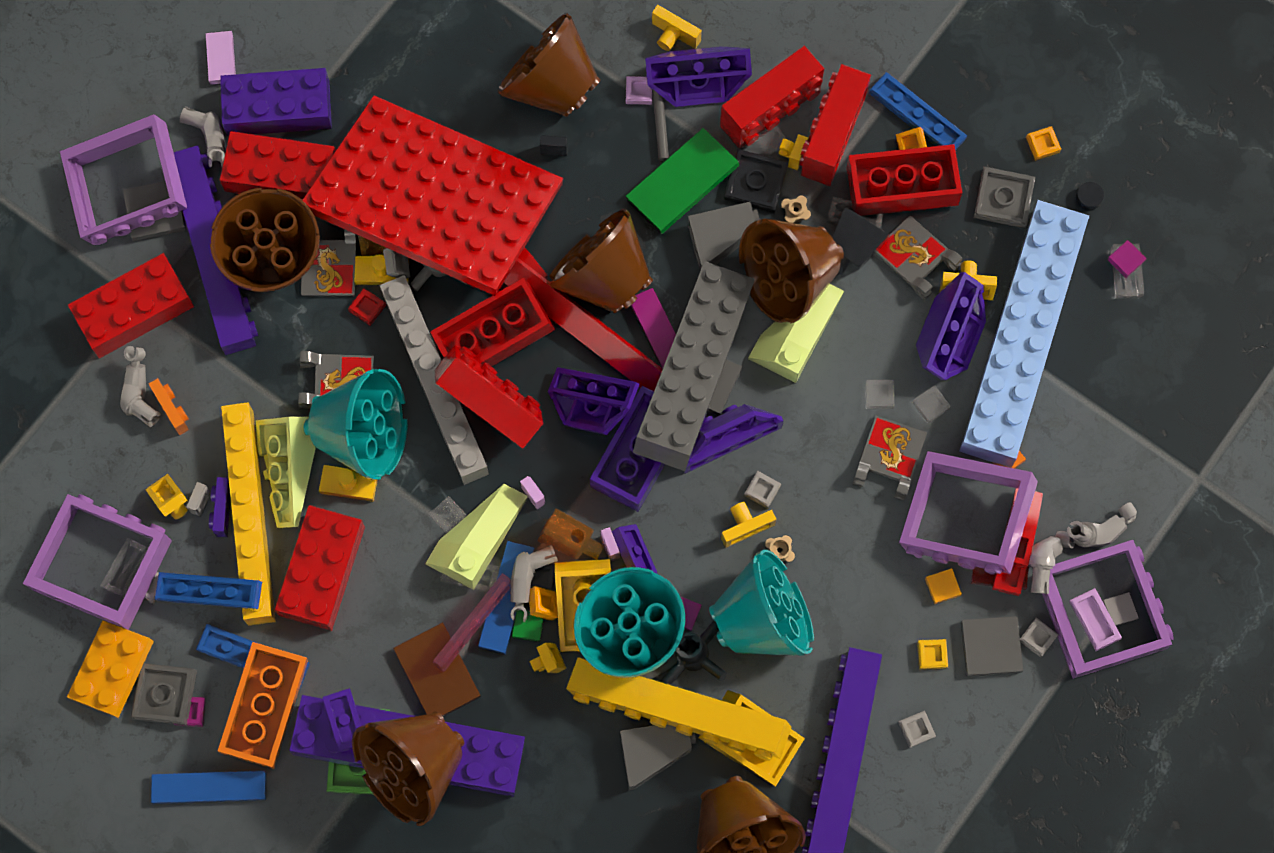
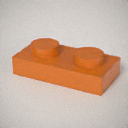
(176, 415)

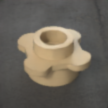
(793, 216)
(784, 543)

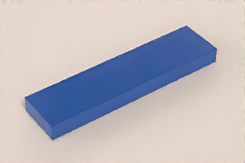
(916, 112)
(208, 590)
(499, 623)
(227, 646)
(208, 787)

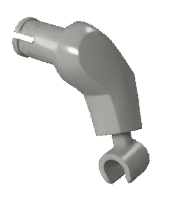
(212, 131)
(135, 388)
(1094, 535)
(1043, 559)
(523, 573)

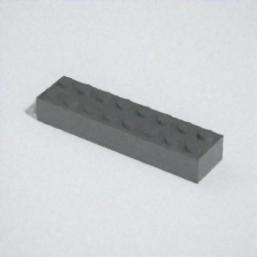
(693, 366)

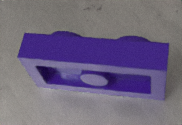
(220, 517)
(633, 547)
(342, 717)

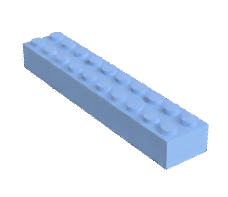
(1024, 334)

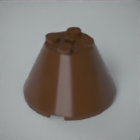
(554, 72)
(264, 239)
(789, 266)
(605, 267)
(408, 763)
(745, 820)

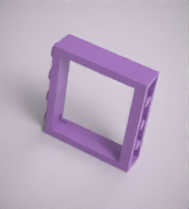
(107, 144)
(976, 470)
(140, 583)
(1063, 627)

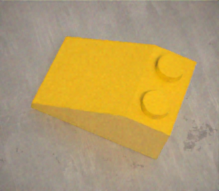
(572, 586)
(768, 770)

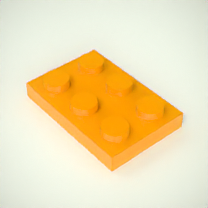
(110, 669)

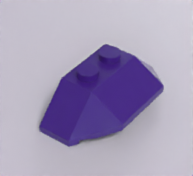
(699, 74)
(952, 327)
(591, 400)
(730, 432)

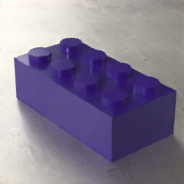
(276, 101)
(620, 471)

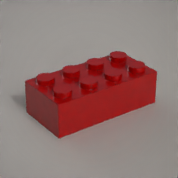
(772, 97)
(834, 124)
(272, 164)
(904, 180)
(130, 305)
(497, 325)
(489, 395)
(320, 568)

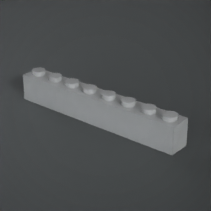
(425, 359)

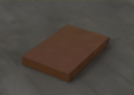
(436, 689)

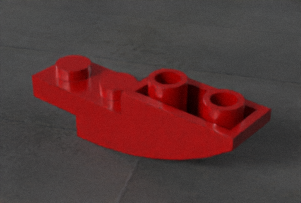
(1013, 582)

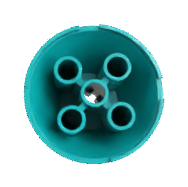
(361, 423)
(763, 611)
(629, 622)

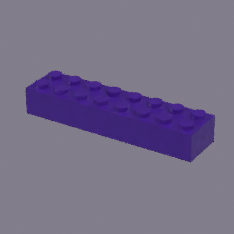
(488, 757)

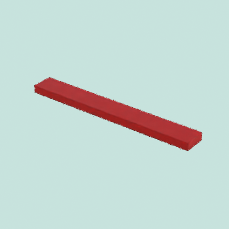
(589, 329)

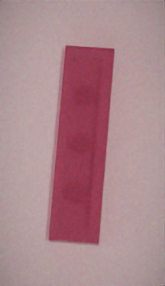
(472, 622)

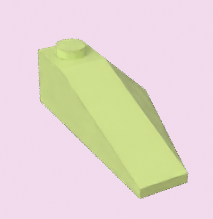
(788, 346)
(288, 464)
(475, 539)

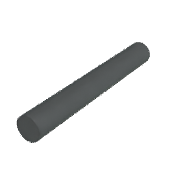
(660, 123)

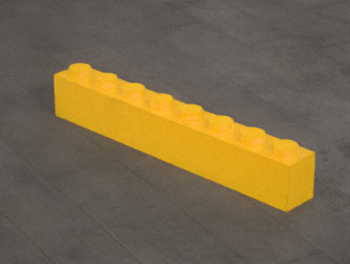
(248, 507)
(682, 709)

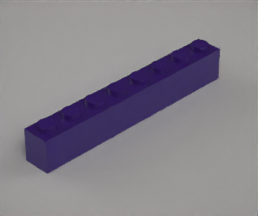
(224, 297)
(843, 751)

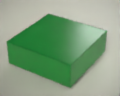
(527, 630)

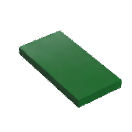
(682, 180)

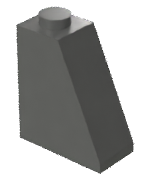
(719, 231)
(651, 751)

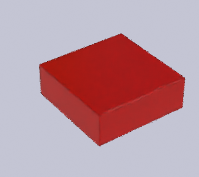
(367, 306)

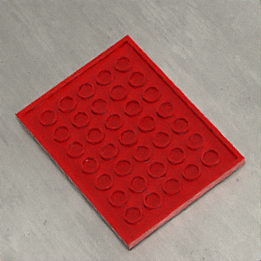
(433, 195)

